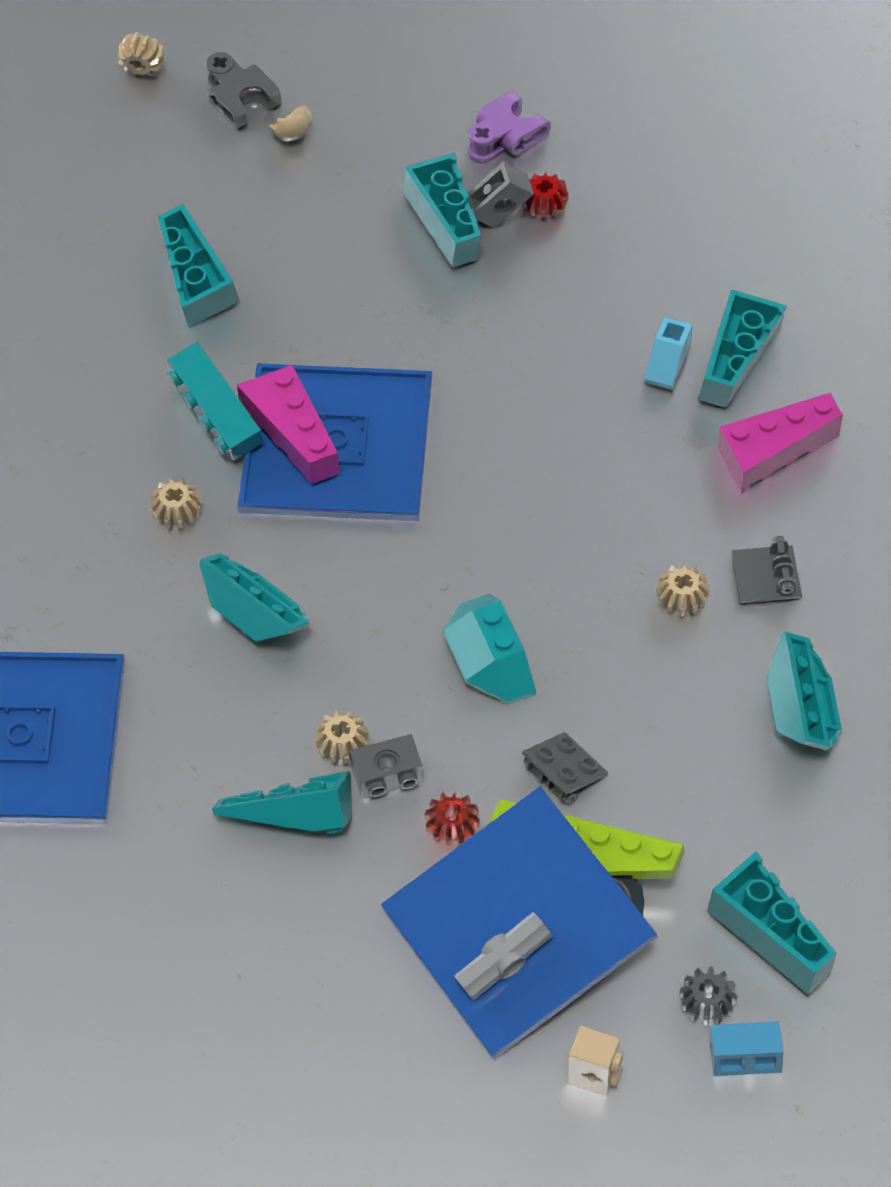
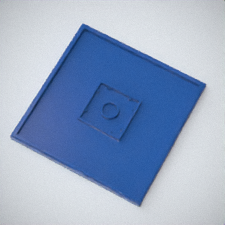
(380, 440)
(58, 735)
(489, 885)

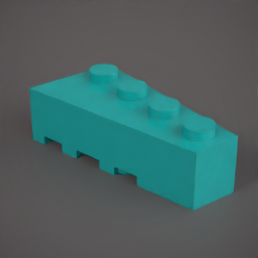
(443, 206)
(197, 271)
(741, 339)
(213, 402)
(771, 924)

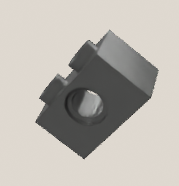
(499, 194)
(395, 753)

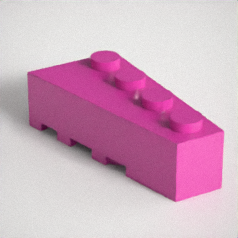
(289, 418)
(778, 437)

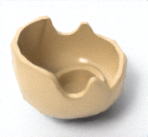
(294, 125)

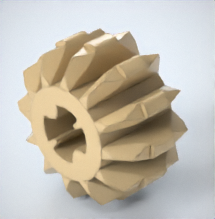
(140, 54)
(175, 503)
(682, 590)
(340, 735)

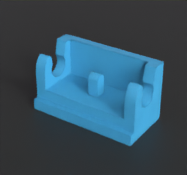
(746, 1048)

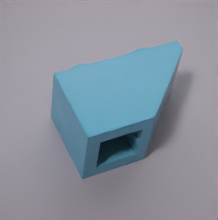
(668, 353)

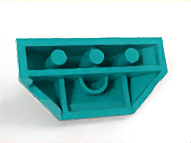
(250, 599)
(489, 650)
(803, 694)

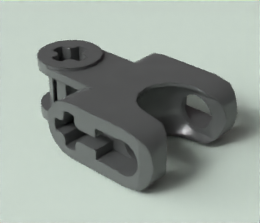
(235, 87)

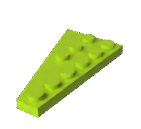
(622, 850)

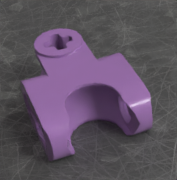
(501, 129)

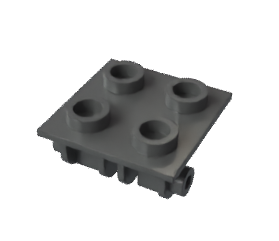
(767, 572)
(562, 766)

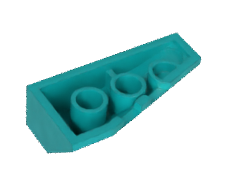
(311, 807)

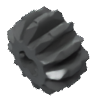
(707, 1008)

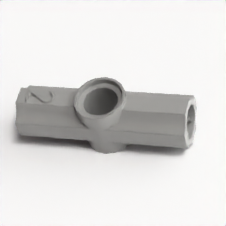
(503, 956)

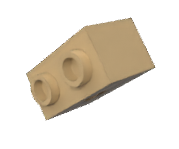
(595, 1061)

